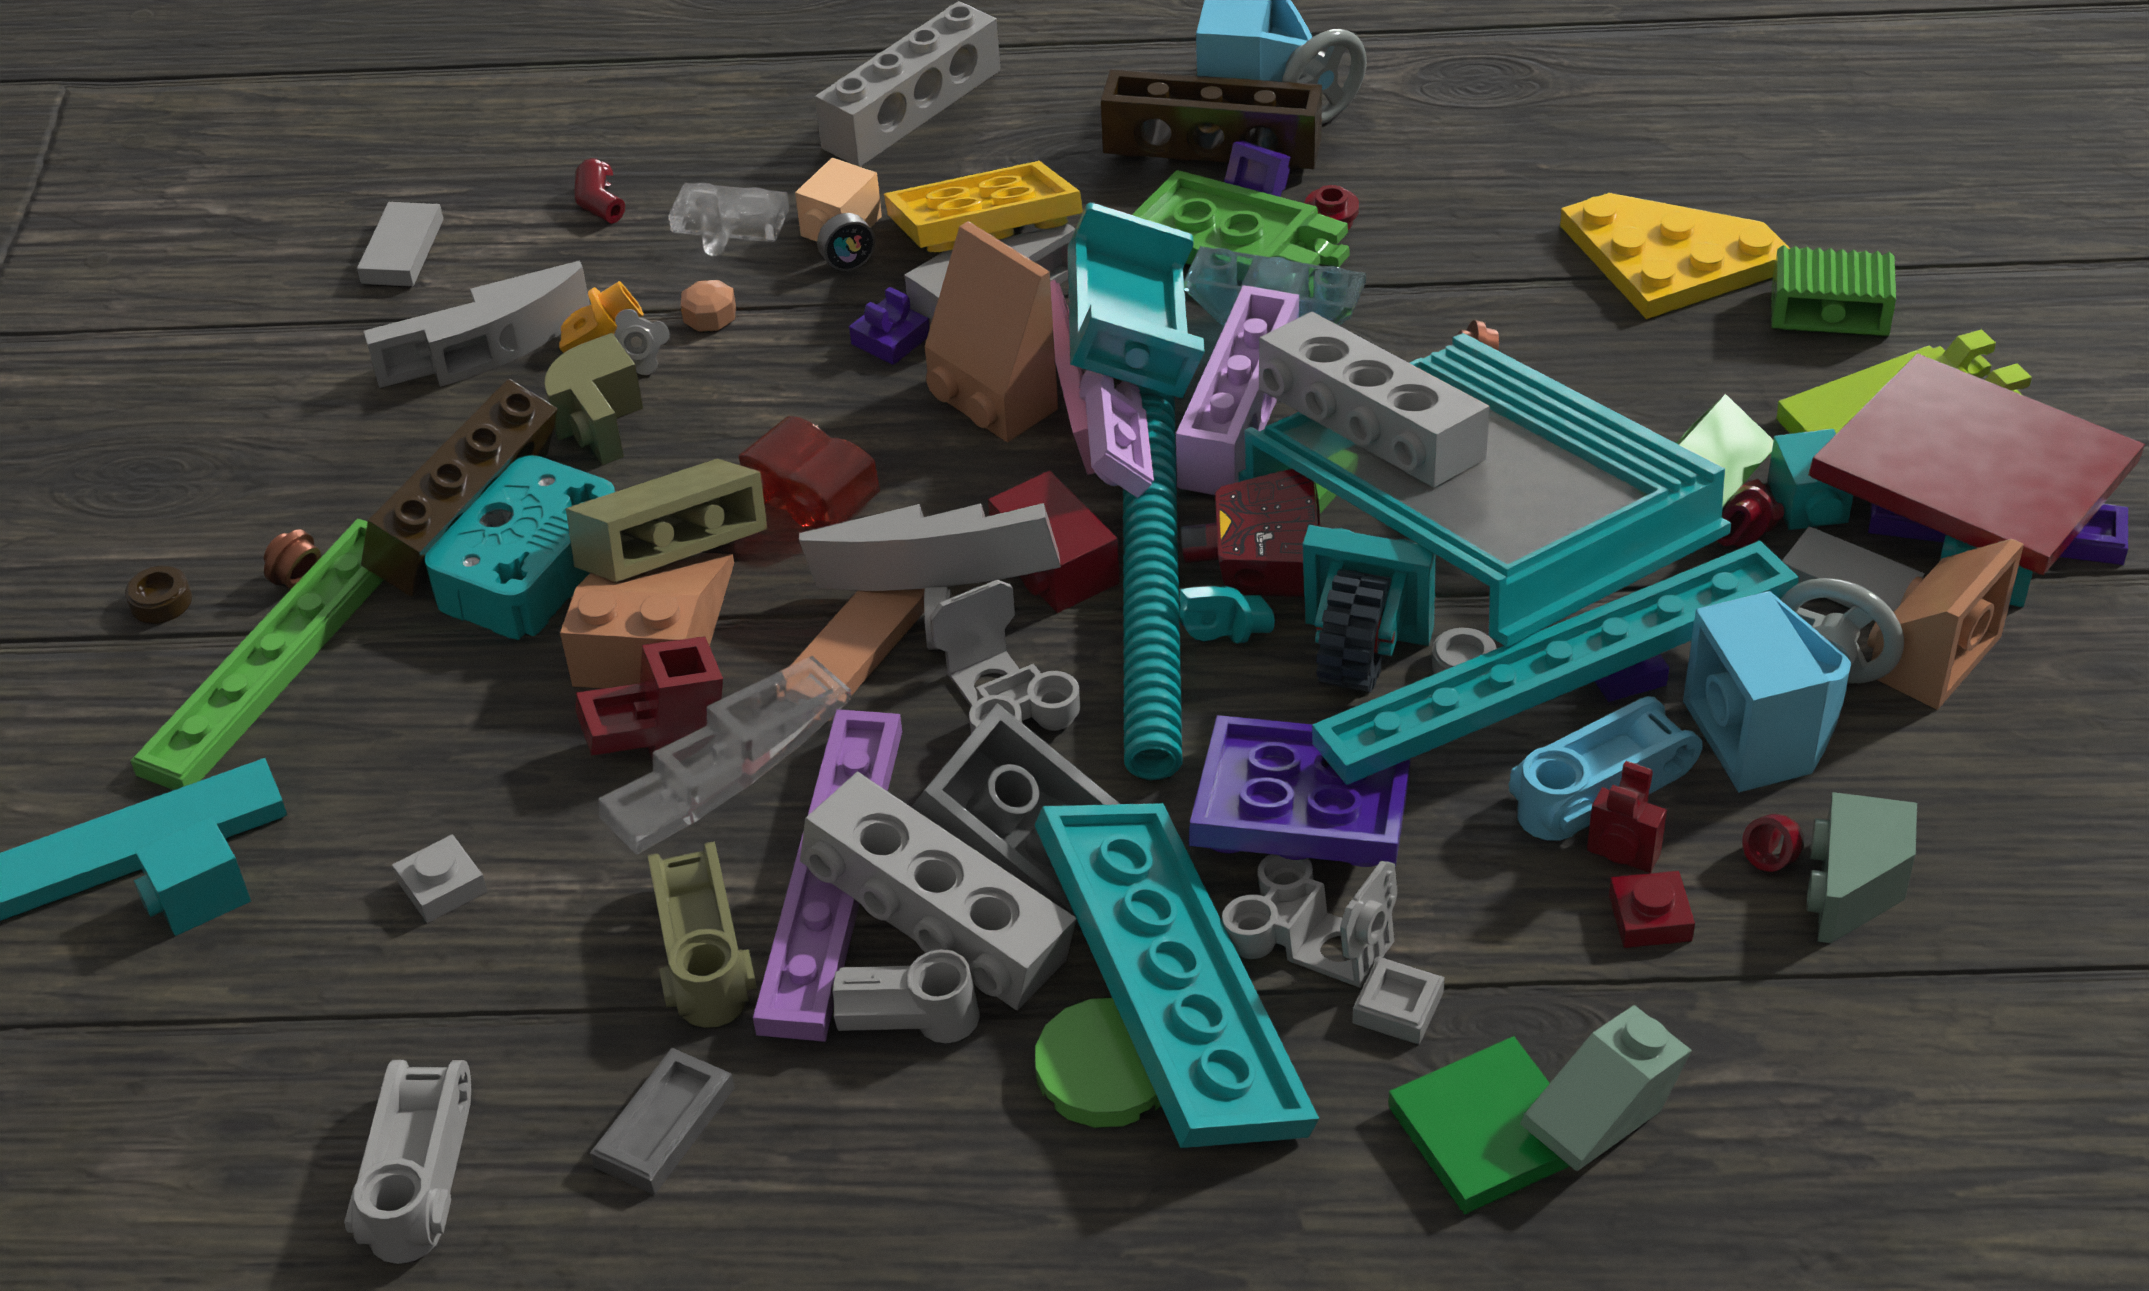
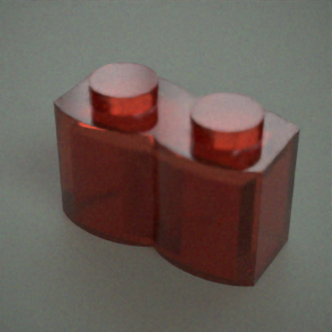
(811, 474)

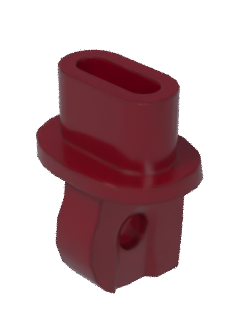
(1750, 514)

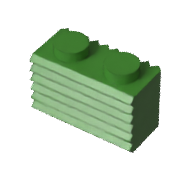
(1833, 291)

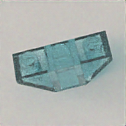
(1220, 274)

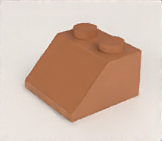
(1951, 620)

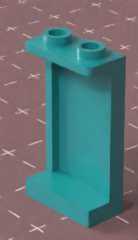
(1130, 301)

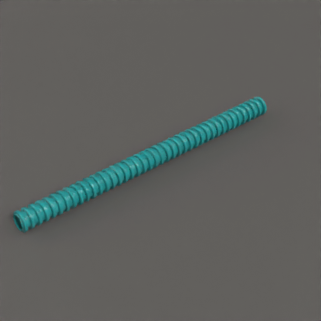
(1152, 606)

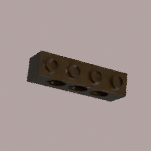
(1174, 114)
(419, 513)

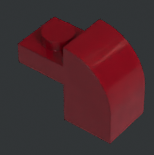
(667, 705)

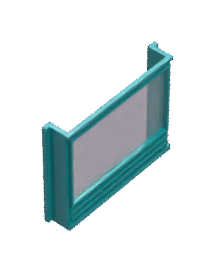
(1554, 512)

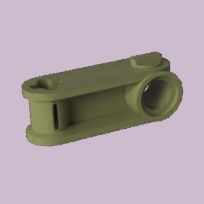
(705, 968)

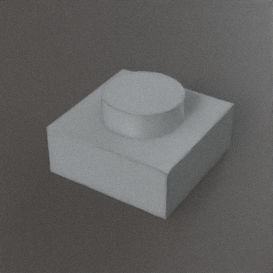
(439, 878)

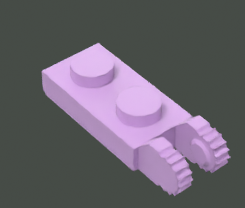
(1117, 432)

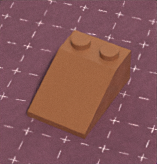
(993, 336)
(614, 619)

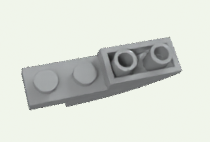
(473, 338)

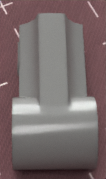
(927, 996)

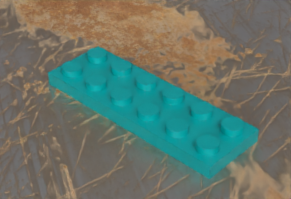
(1175, 976)

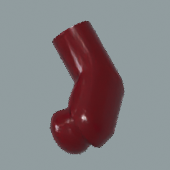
(592, 193)

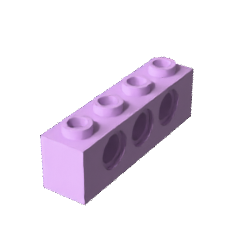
(1228, 394)

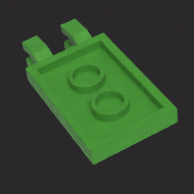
(1245, 221)

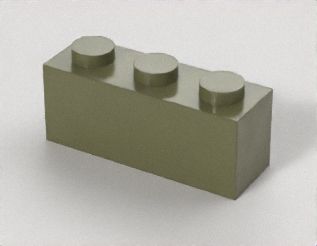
(666, 519)

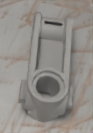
(410, 1160)

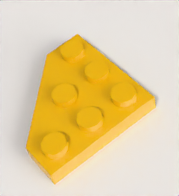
(1669, 252)

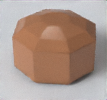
(708, 305)

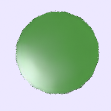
(1093, 1066)

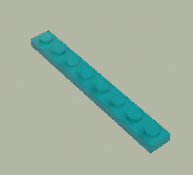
(1540, 665)

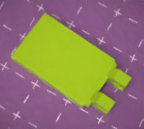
(1840, 400)

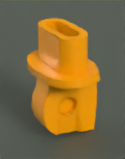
(598, 318)

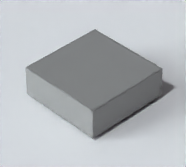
(1398, 1000)

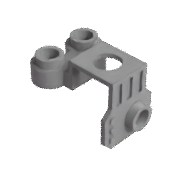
(974, 645)
(1296, 916)

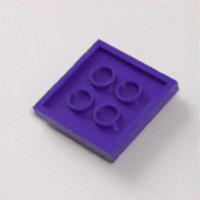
(1279, 796)

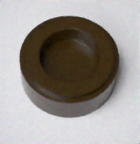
(158, 594)

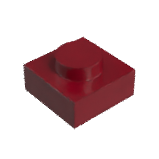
(1651, 909)

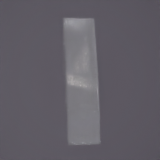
(738, 746)

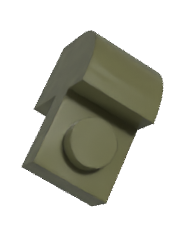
(592, 390)

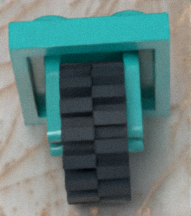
(1364, 599)

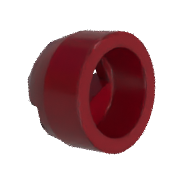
(1763, 837)

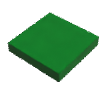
(1470, 1124)

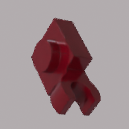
(1624, 823)

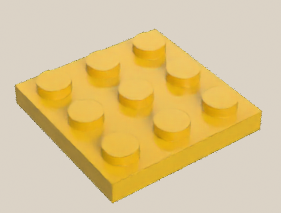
(990, 200)

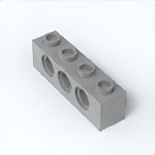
(908, 83)
(1374, 398)
(936, 889)

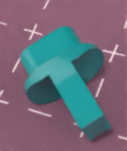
(1222, 612)

